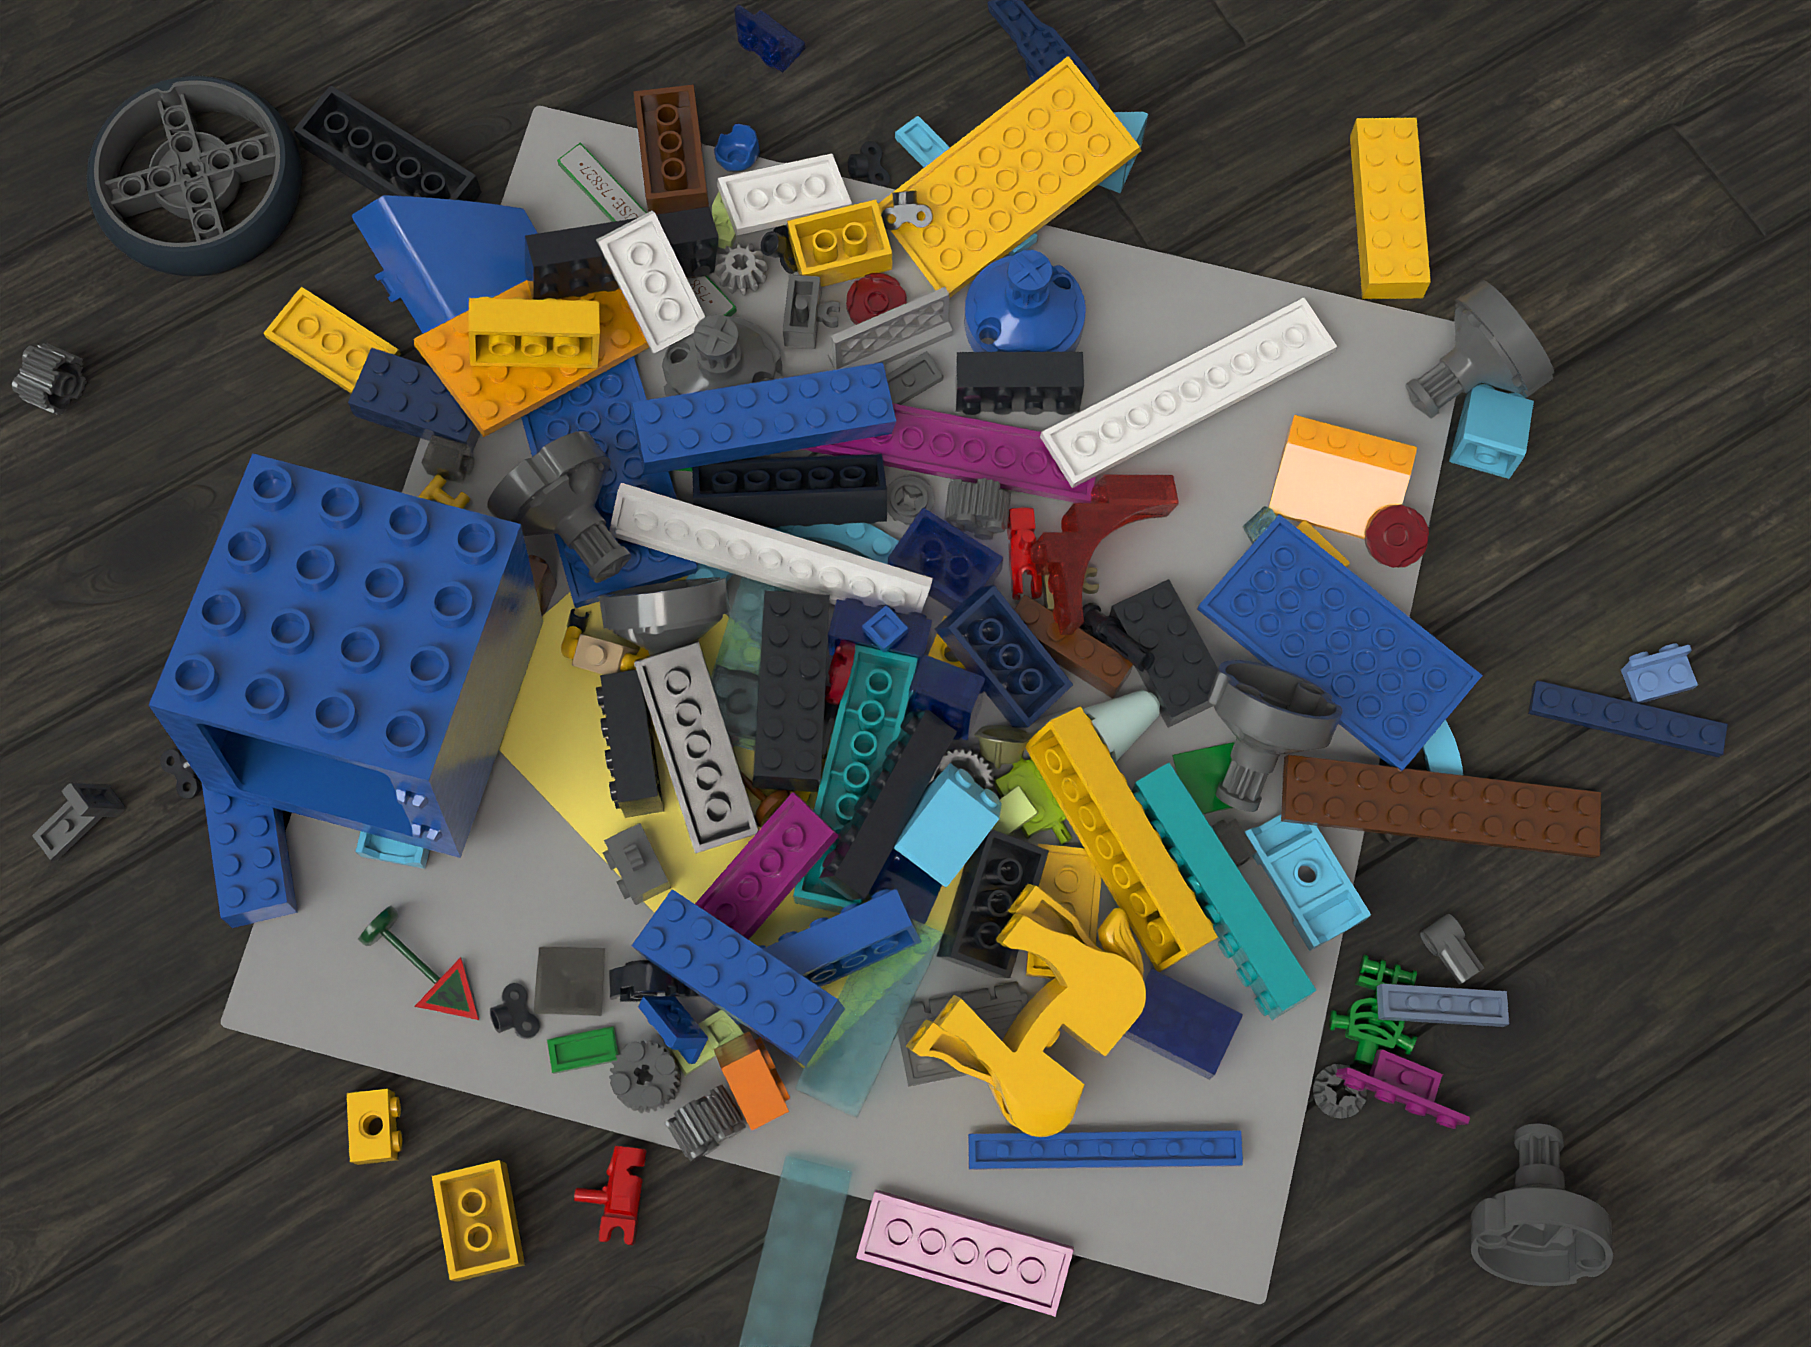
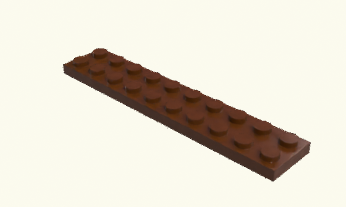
(1441, 806)

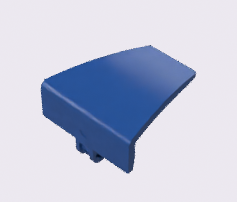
(444, 252)

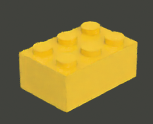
(841, 243)
(478, 1220)

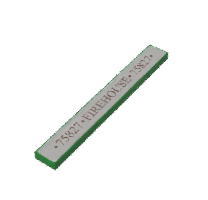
(620, 205)

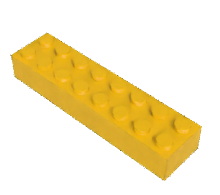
(1120, 839)

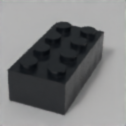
(1019, 382)
(1182, 663)
(631, 745)
(985, 893)

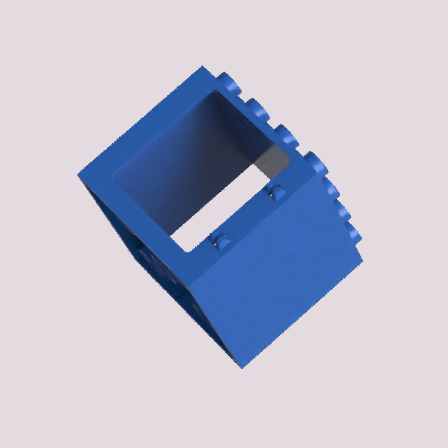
(352, 655)

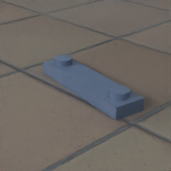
(1442, 1005)

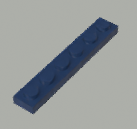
(1628, 719)

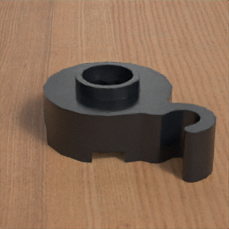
(644, 979)

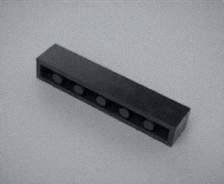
(887, 804)

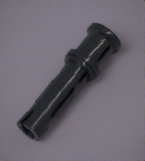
(1107, 631)

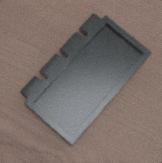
(995, 1013)

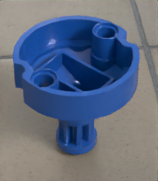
(1023, 306)

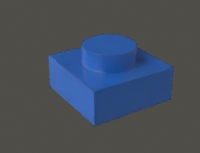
(885, 628)

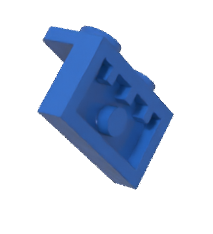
(674, 1025)

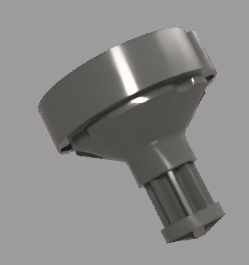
(1489, 348)
(720, 355)
(558, 496)
(665, 612)
(1270, 717)
(1539, 1228)

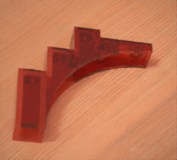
(1066, 554)

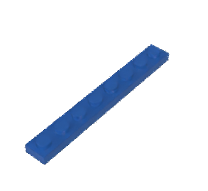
(1105, 1150)

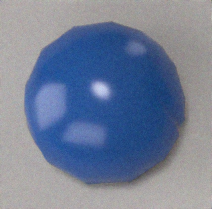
(738, 149)

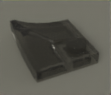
(569, 981)

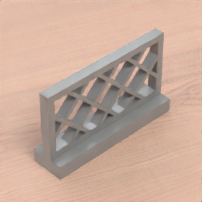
(893, 332)

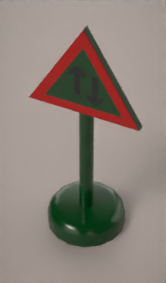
(451, 991)

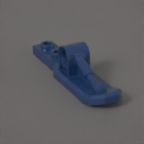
(1035, 41)

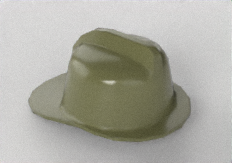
(1002, 744)

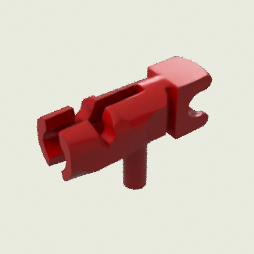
(1022, 537)
(620, 1196)

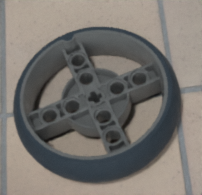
(172, 104)

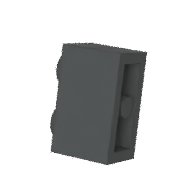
(804, 311)
(637, 865)

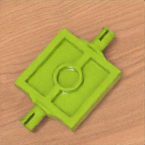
(1034, 786)

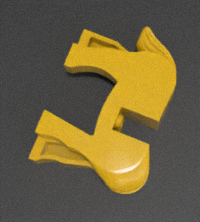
(1090, 998)

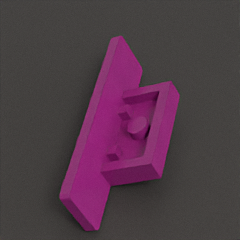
(1404, 1082)

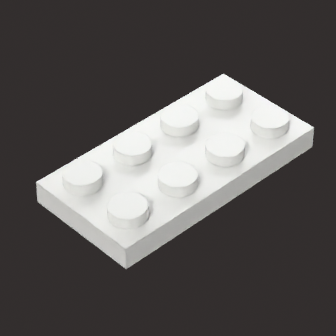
(782, 193)
(652, 281)

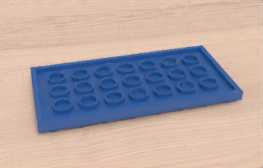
(605, 411)
(1333, 629)

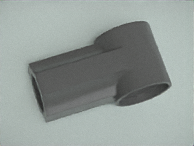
(1447, 941)

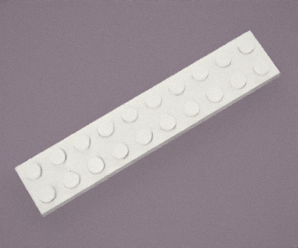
(1187, 392)
(761, 552)

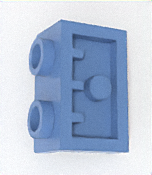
(1659, 674)

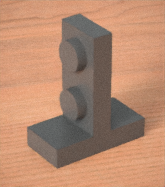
(77, 816)

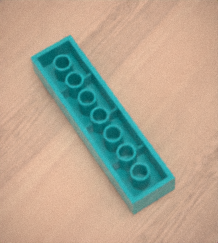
(863, 730)
(1223, 895)

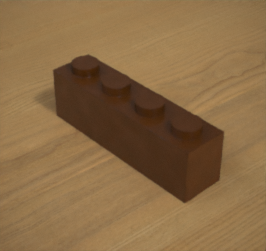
(1076, 652)

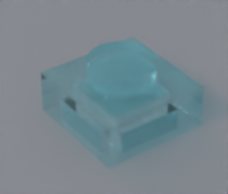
(1259, 523)

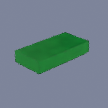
(583, 1050)

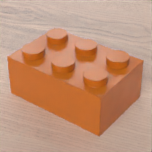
(753, 1079)

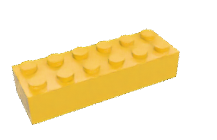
(1389, 208)

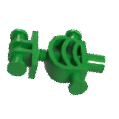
(1374, 1035)

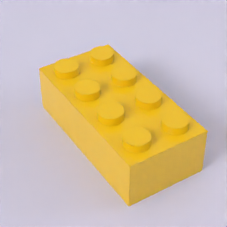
(533, 332)

